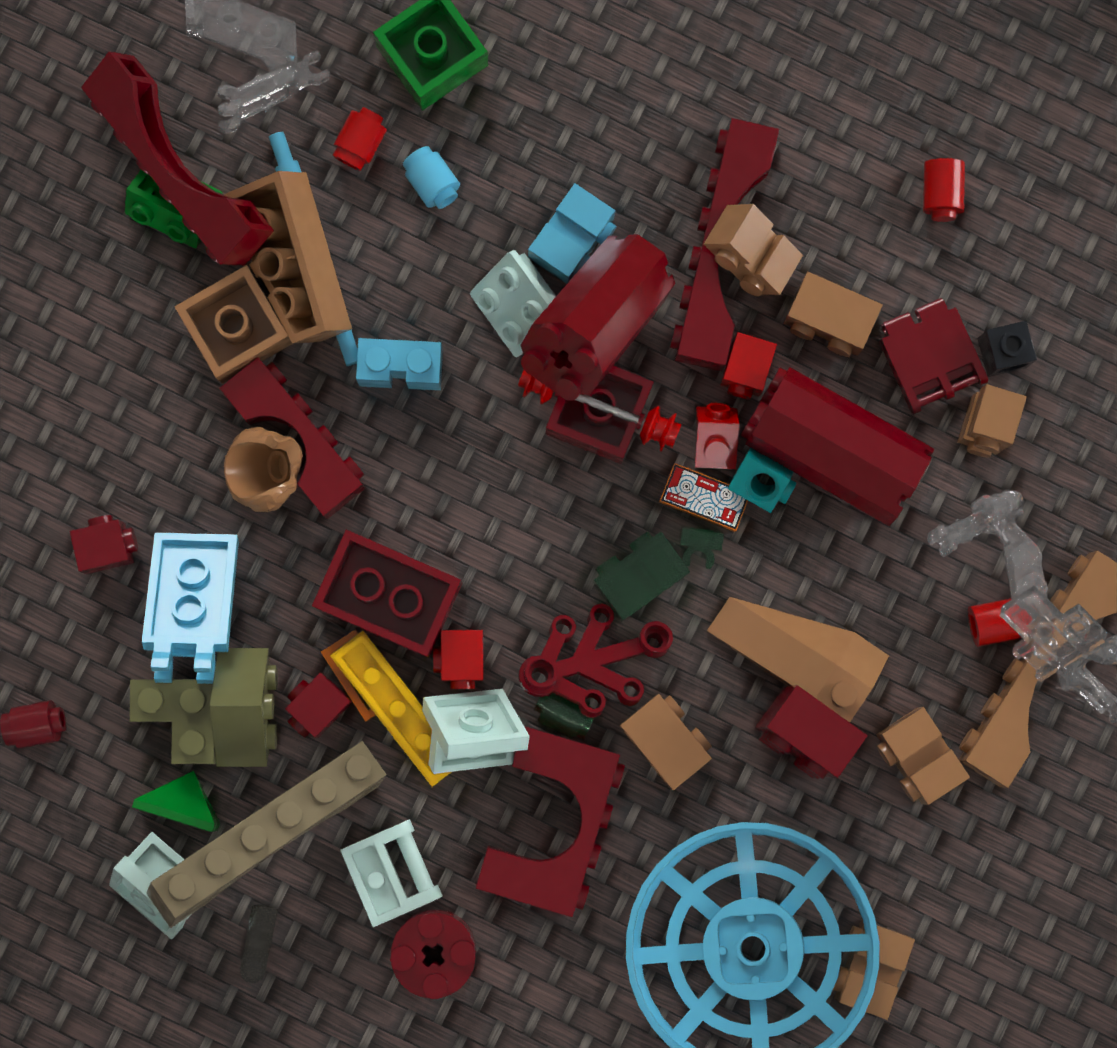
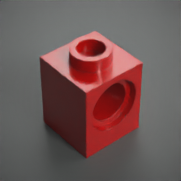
(748, 366)

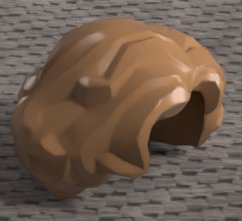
(262, 468)

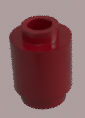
(33, 724)

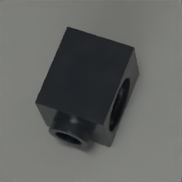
(1007, 348)

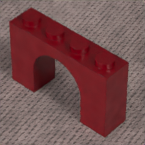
(558, 881)

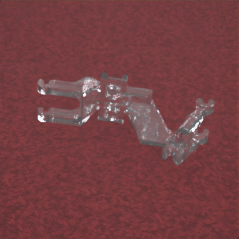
(259, 36)
(1050, 639)

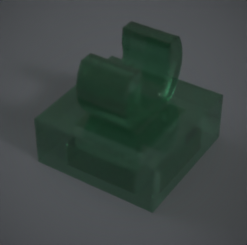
(700, 540)

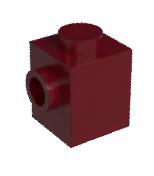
(103, 545)
(316, 705)

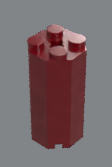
(597, 316)
(837, 445)

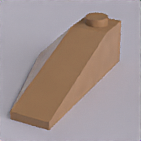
(818, 657)

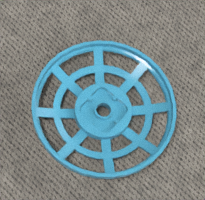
(748, 918)

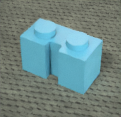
(572, 233)
(388, 359)

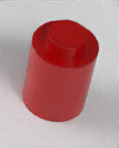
(944, 188)
(988, 626)

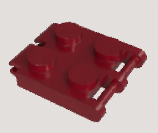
(930, 354)

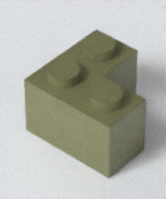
(243, 707)
(187, 708)

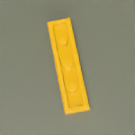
(388, 699)

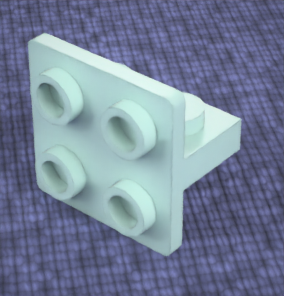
(512, 298)

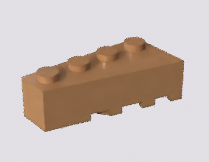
(296, 258)

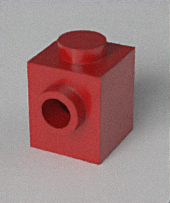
(460, 658)

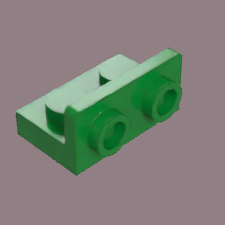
(149, 208)

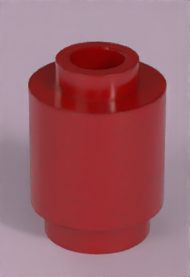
(359, 138)

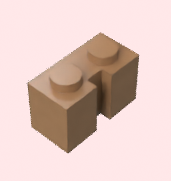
(752, 251)
(832, 314)
(991, 420)
(666, 740)
(921, 757)
(893, 958)

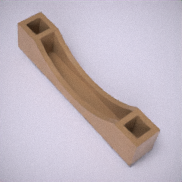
(1002, 738)

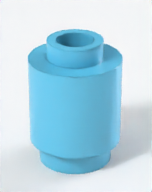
(431, 178)

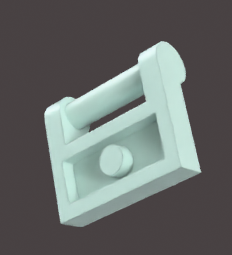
(378, 880)

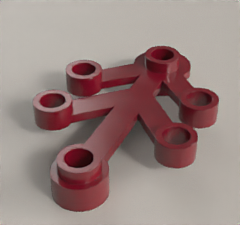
(590, 662)

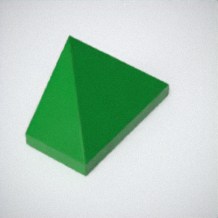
(182, 802)

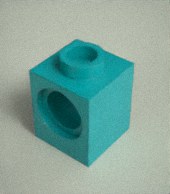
(750, 488)

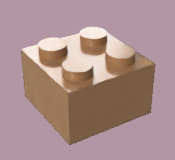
(233, 324)

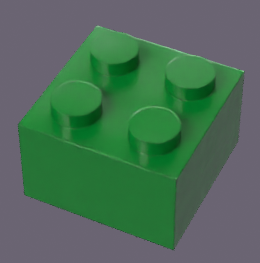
(431, 49)

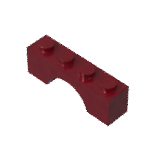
(261, 398)

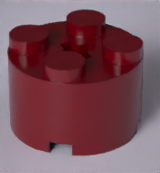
(434, 978)

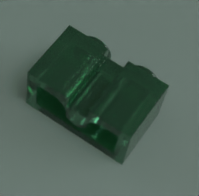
(639, 576)

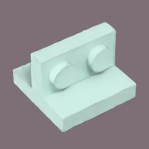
(473, 730)
(134, 873)

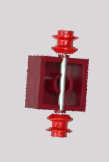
(607, 416)

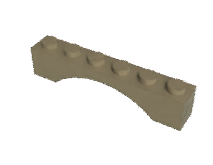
(265, 832)

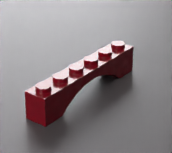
(130, 103)
(707, 326)

